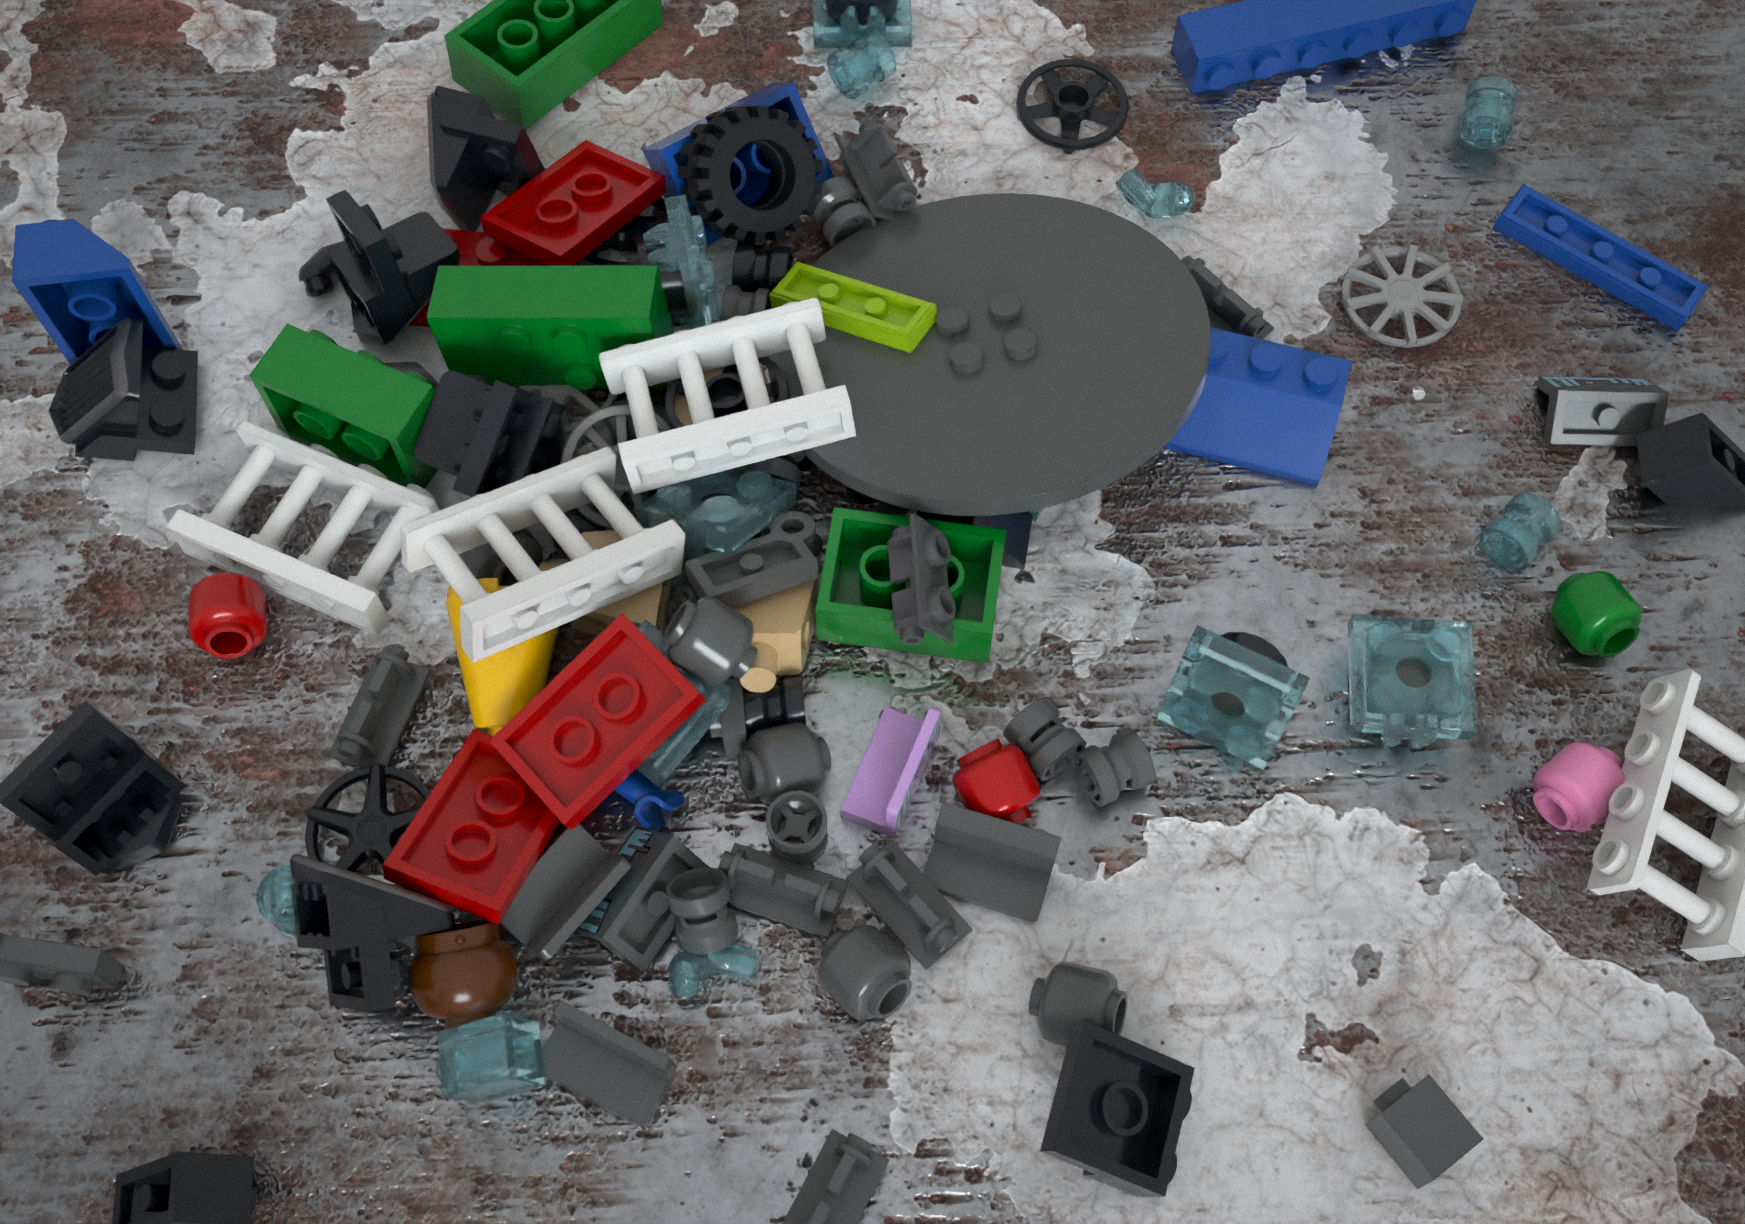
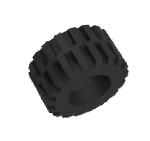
(790, 173)

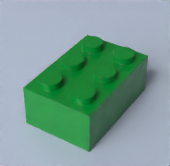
(346, 403)
(857, 586)

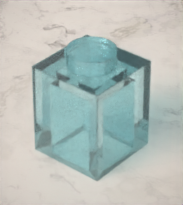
(490, 1058)

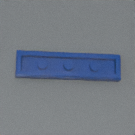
(1600, 257)

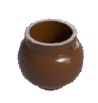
(463, 972)

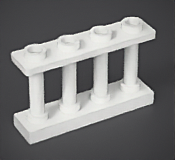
(737, 438)
(307, 577)
(542, 597)
(1637, 815)

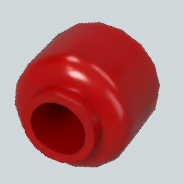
(227, 614)
(997, 782)

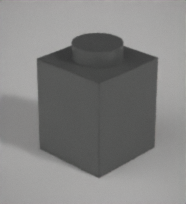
(1422, 1129)

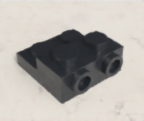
(1118, 1111)

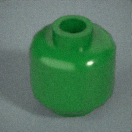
(1596, 614)

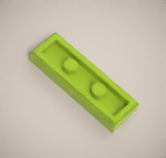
(858, 306)

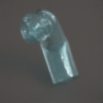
(1156, 199)
(689, 969)

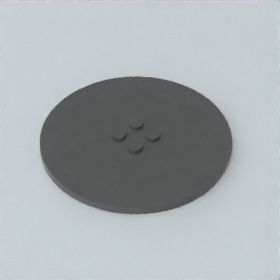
(1050, 364)

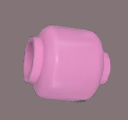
(1576, 786)

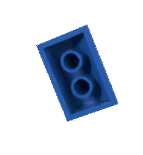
(750, 166)
(82, 287)
(1266, 407)

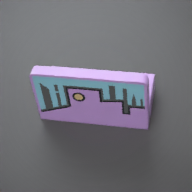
(891, 770)

